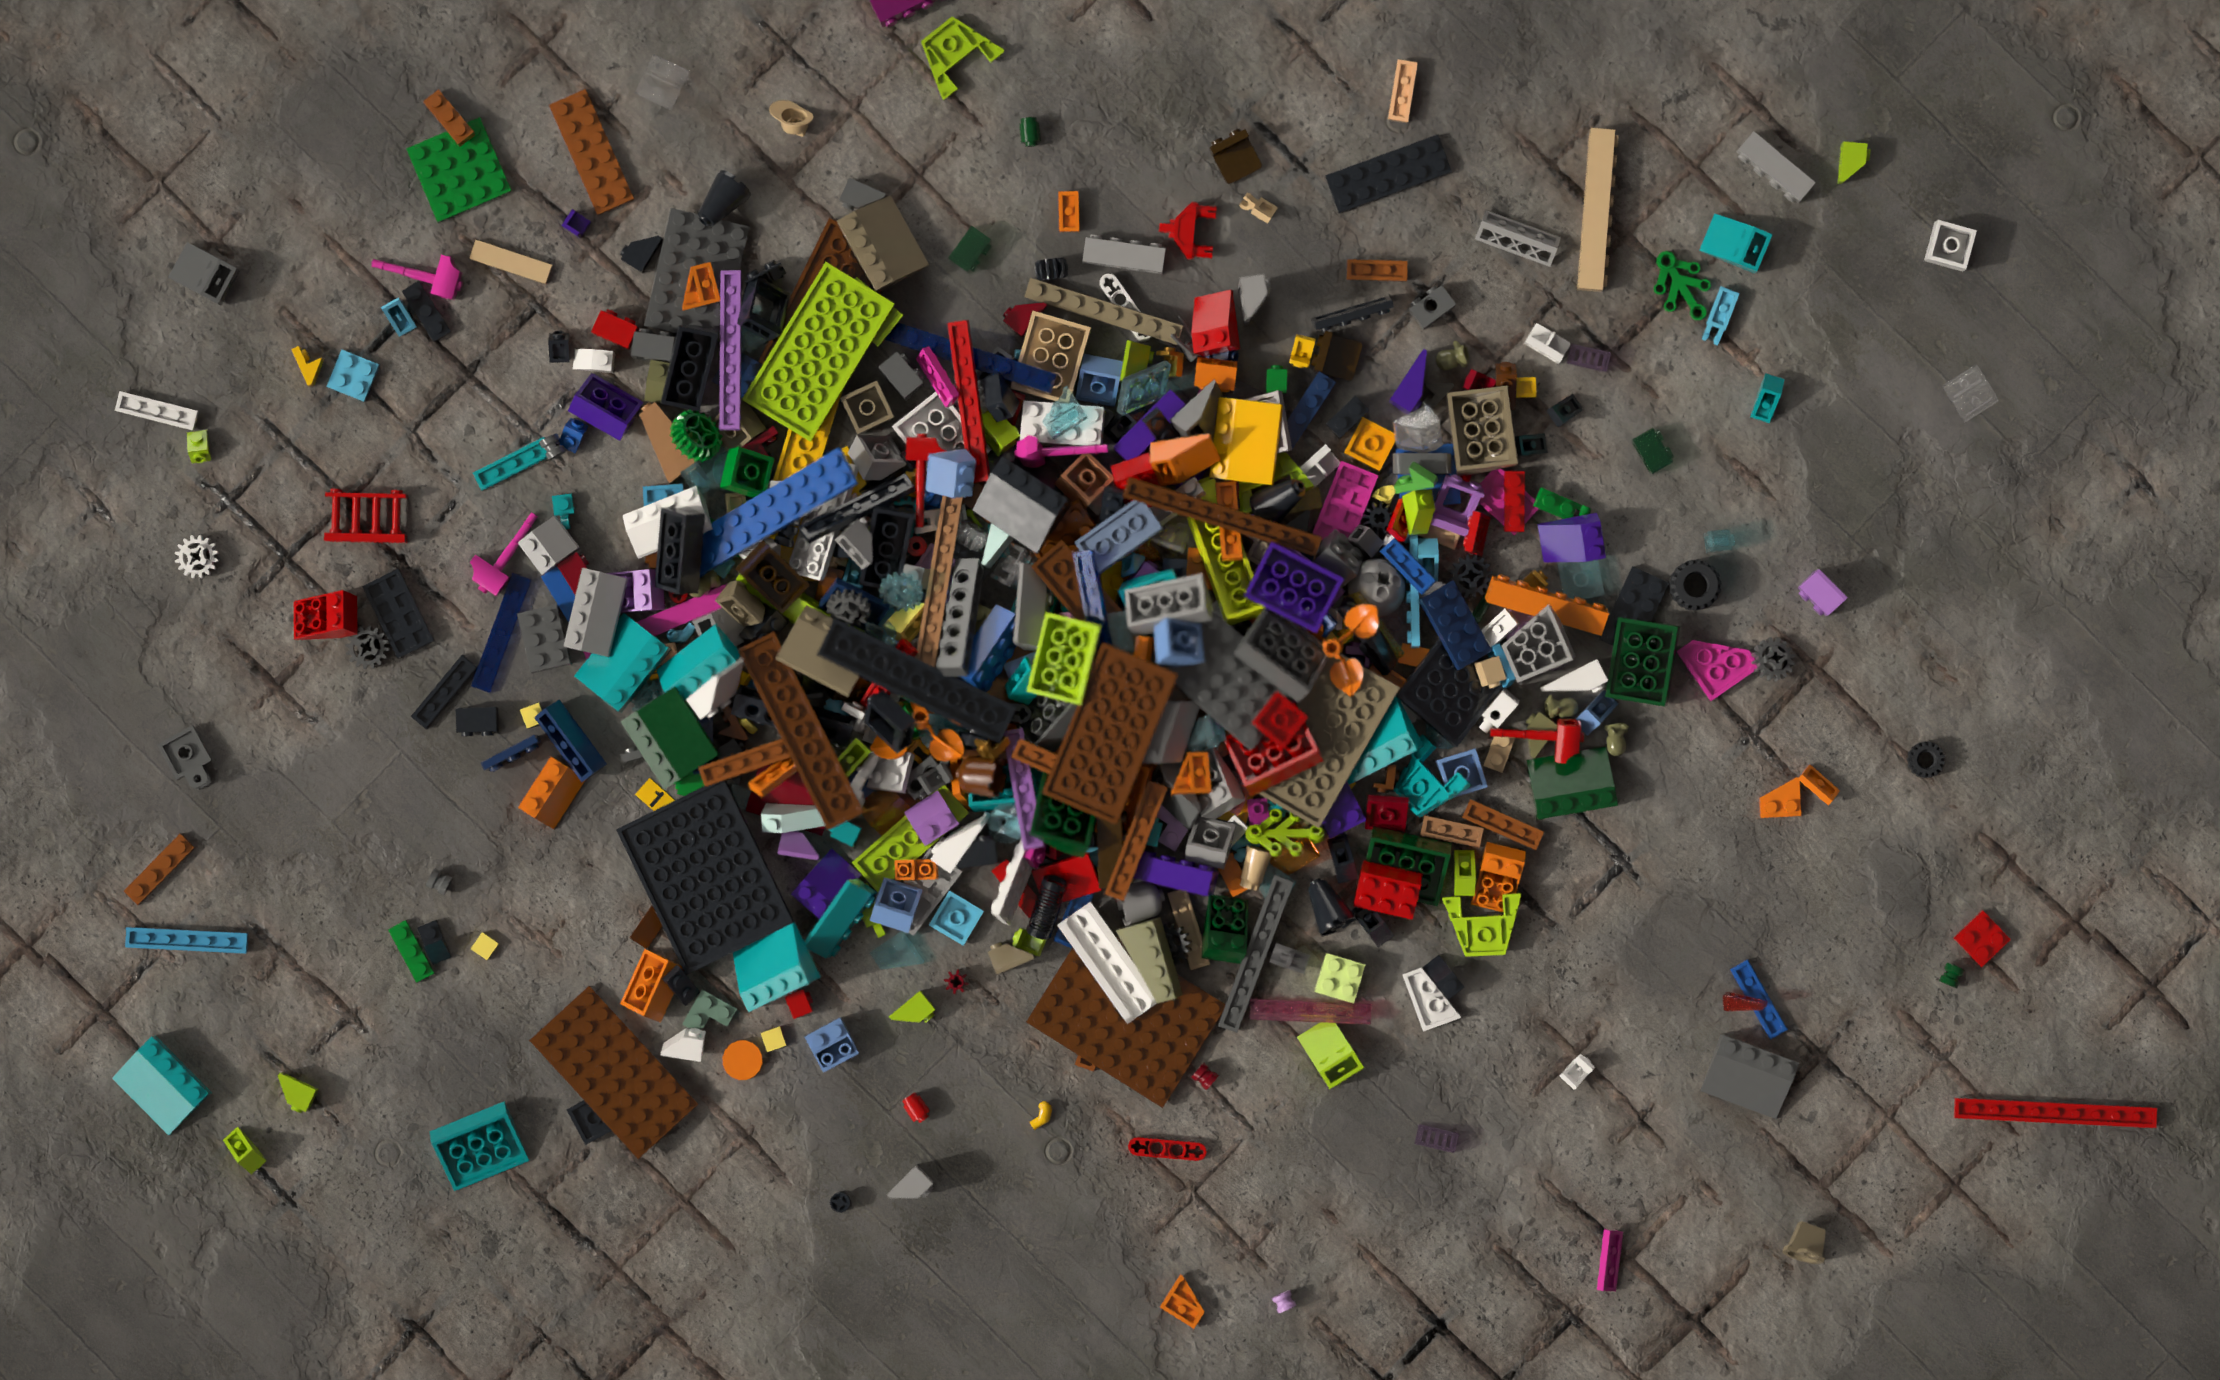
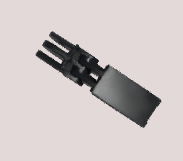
(1375, 647)

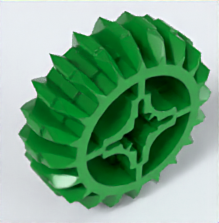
(700, 432)

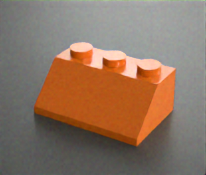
(551, 793)
(647, 991)

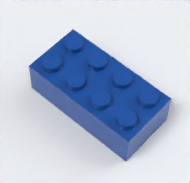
(991, 648)

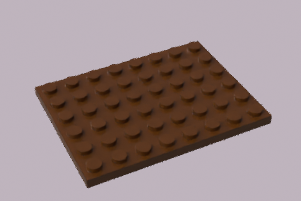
(1143, 1054)

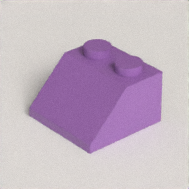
(1821, 593)
(931, 818)

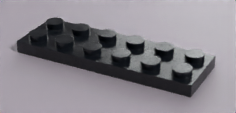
(1388, 174)

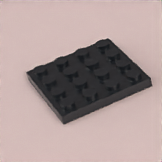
(1446, 696)

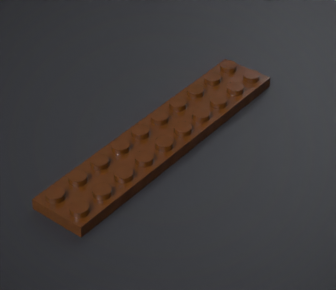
(1059, 574)
(801, 732)

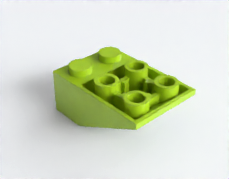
(1330, 1053)

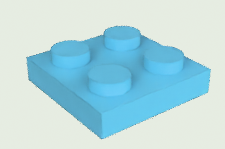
(353, 375)
(956, 918)

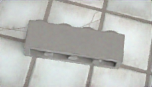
(1775, 167)
(1124, 255)

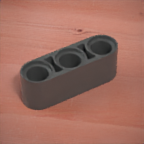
(1434, 462)

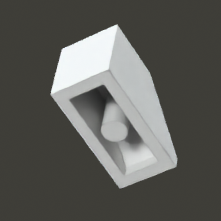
(594, 360)
(685, 1045)

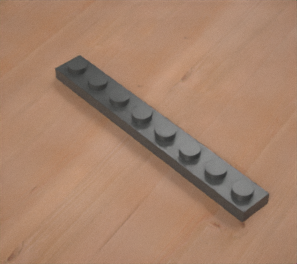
(1256, 953)

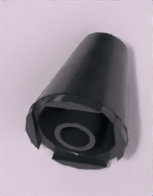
(722, 198)
(1277, 500)
(1329, 908)

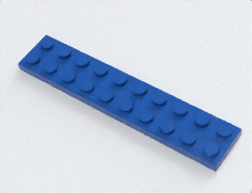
(776, 509)

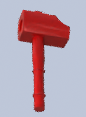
(918, 450)
(1567, 737)

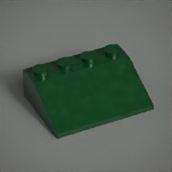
(1642, 661)
(670, 738)
(1572, 787)
(1061, 824)
(1415, 855)

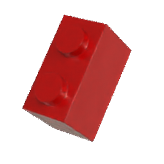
(615, 329)

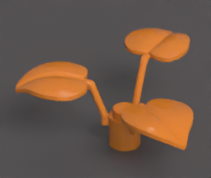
(1349, 674)
(944, 747)

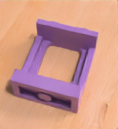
(1451, 519)

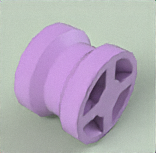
(1284, 1301)

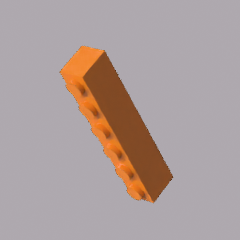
(1532, 600)

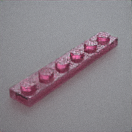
(1310, 1011)

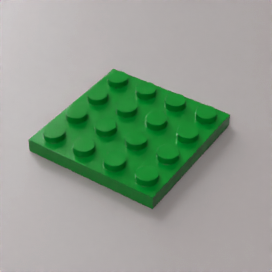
(458, 176)

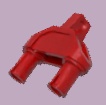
(1183, 230)

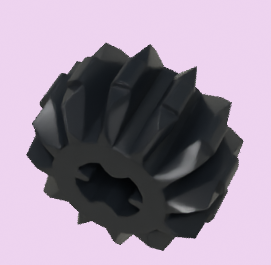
(1051, 269)
(1378, 511)

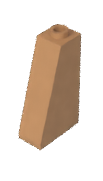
(658, 430)

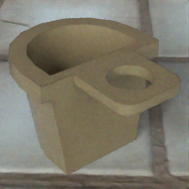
(1806, 1244)

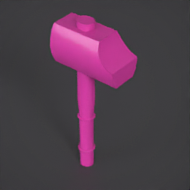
(445, 281)
(1033, 455)
(490, 577)

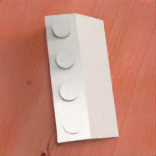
(644, 523)

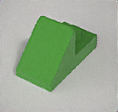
(1419, 479)

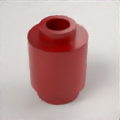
(916, 553)
(916, 1108)

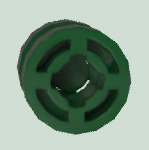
(1952, 975)

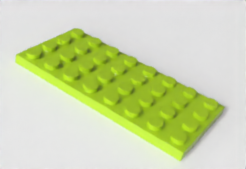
(818, 351)

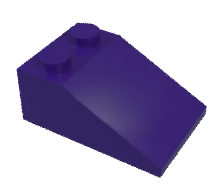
(1410, 390)
(1572, 539)
(824, 883)

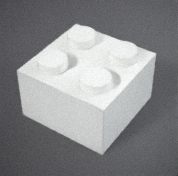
(1950, 245)

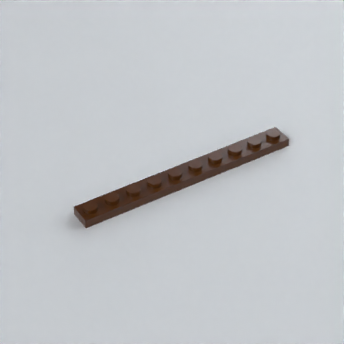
(1222, 516)

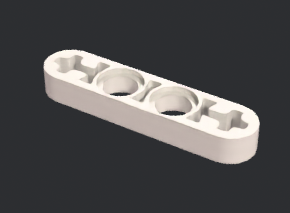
(1128, 304)

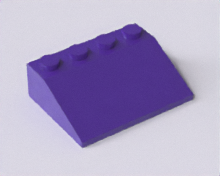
(1293, 587)

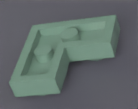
(706, 1007)

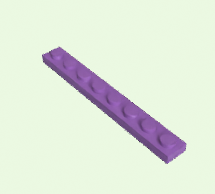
(730, 350)

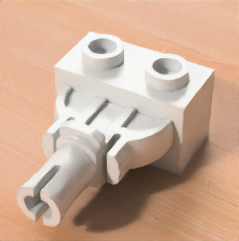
(864, 773)

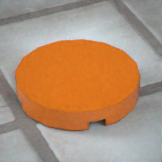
(742, 1060)

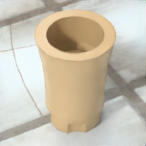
(1254, 867)

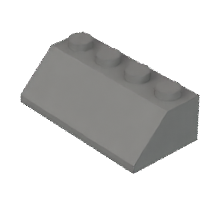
(1252, 294)
(1176, 599)
(1033, 602)
(595, 612)

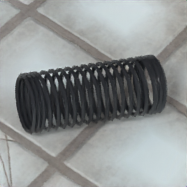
(1052, 886)

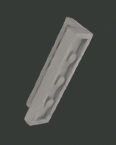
(1519, 234)

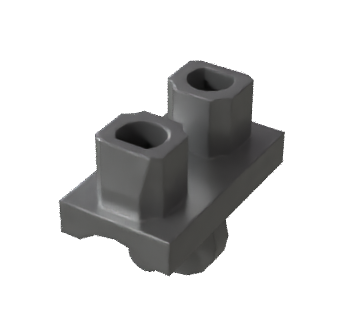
(1290, 958)

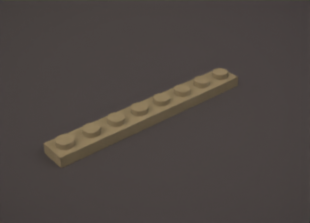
(1103, 311)

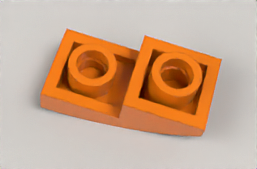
(916, 870)

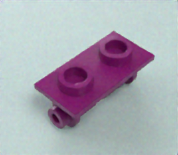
(1257, 811)

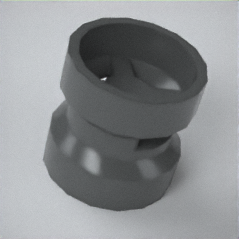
(552, 446)
(439, 881)

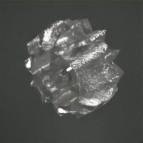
(971, 535)

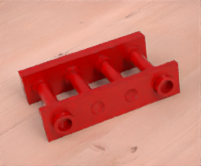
(356, 535)

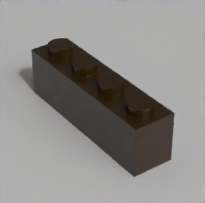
(1110, 843)

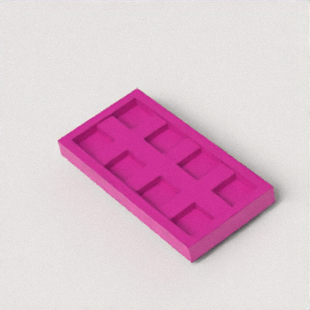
(1345, 500)

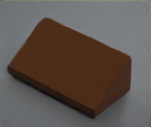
(647, 929)

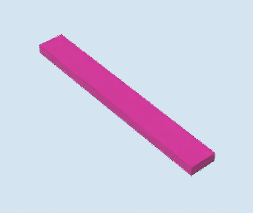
(679, 614)

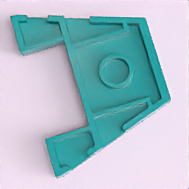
(1422, 787)

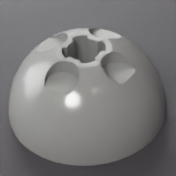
(1385, 593)

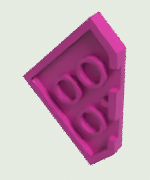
(1716, 666)

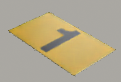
(653, 795)

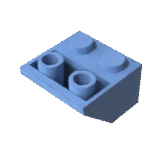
(832, 1044)

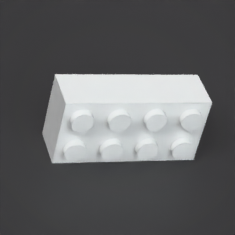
(1086, 433)

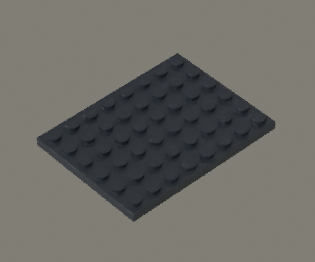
(705, 876)

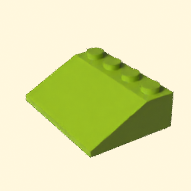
(1063, 658)

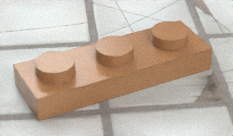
(1451, 831)

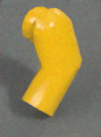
(1044, 1115)

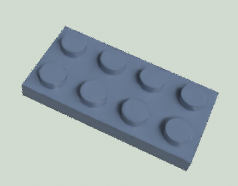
(1120, 534)

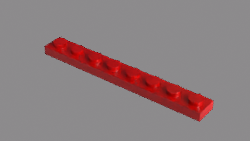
(968, 397)

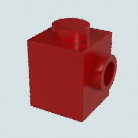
(799, 1002)

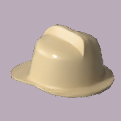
(792, 117)

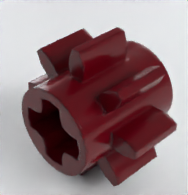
(951, 985)

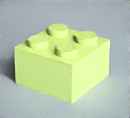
(1339, 978)

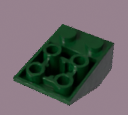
(1225, 929)

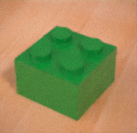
(746, 472)

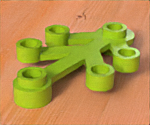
(1282, 834)

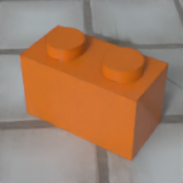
(1216, 369)

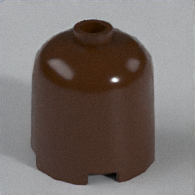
(982, 776)

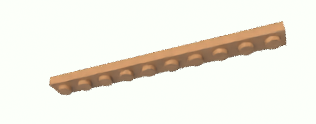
(939, 579)

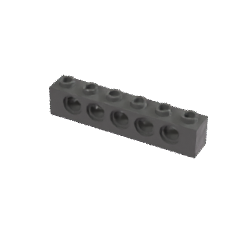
(973, 572)

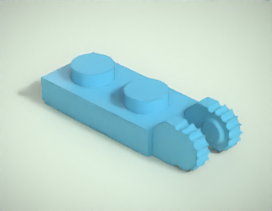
(1720, 313)

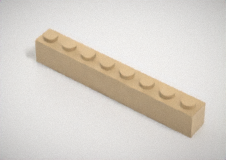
(1596, 209)

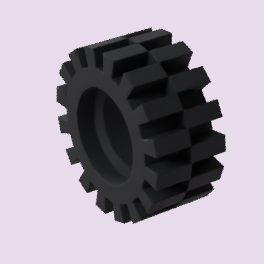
(1938, 761)

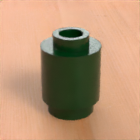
(1030, 131)

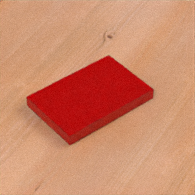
(1076, 871)

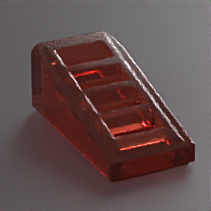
(1739, 1002)

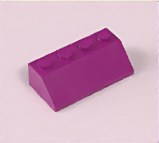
(892, 10)

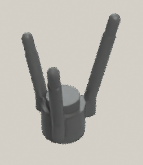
(1186, 348)

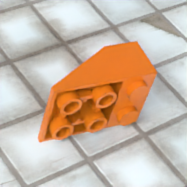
(1182, 458)
(1497, 875)

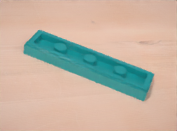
(510, 465)

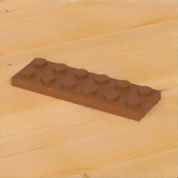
(591, 152)

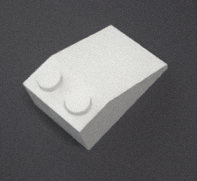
(1582, 679)
(716, 691)
(953, 847)

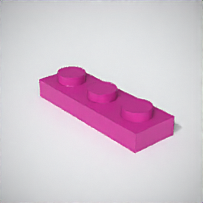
(937, 376)
(1609, 1260)

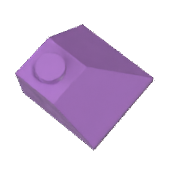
(797, 845)

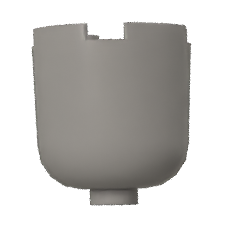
(1141, 902)

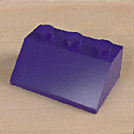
(605, 406)

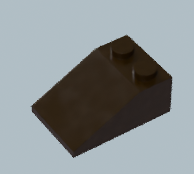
(772, 577)

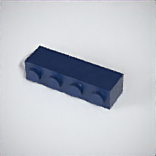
(1308, 406)
(570, 740)

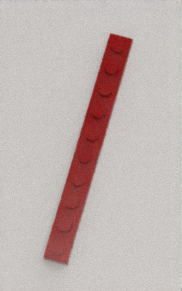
(2055, 1112)

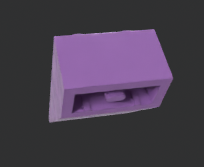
(641, 591)

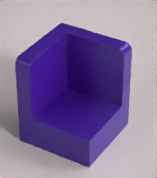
(576, 223)

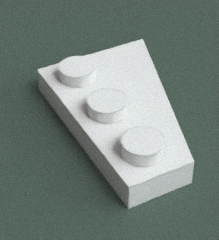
(1428, 1001)

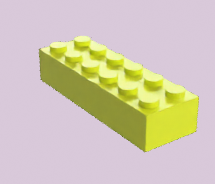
(1227, 578)

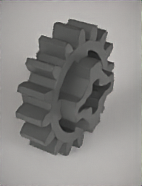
(849, 607)
(1776, 651)
(362, 656)

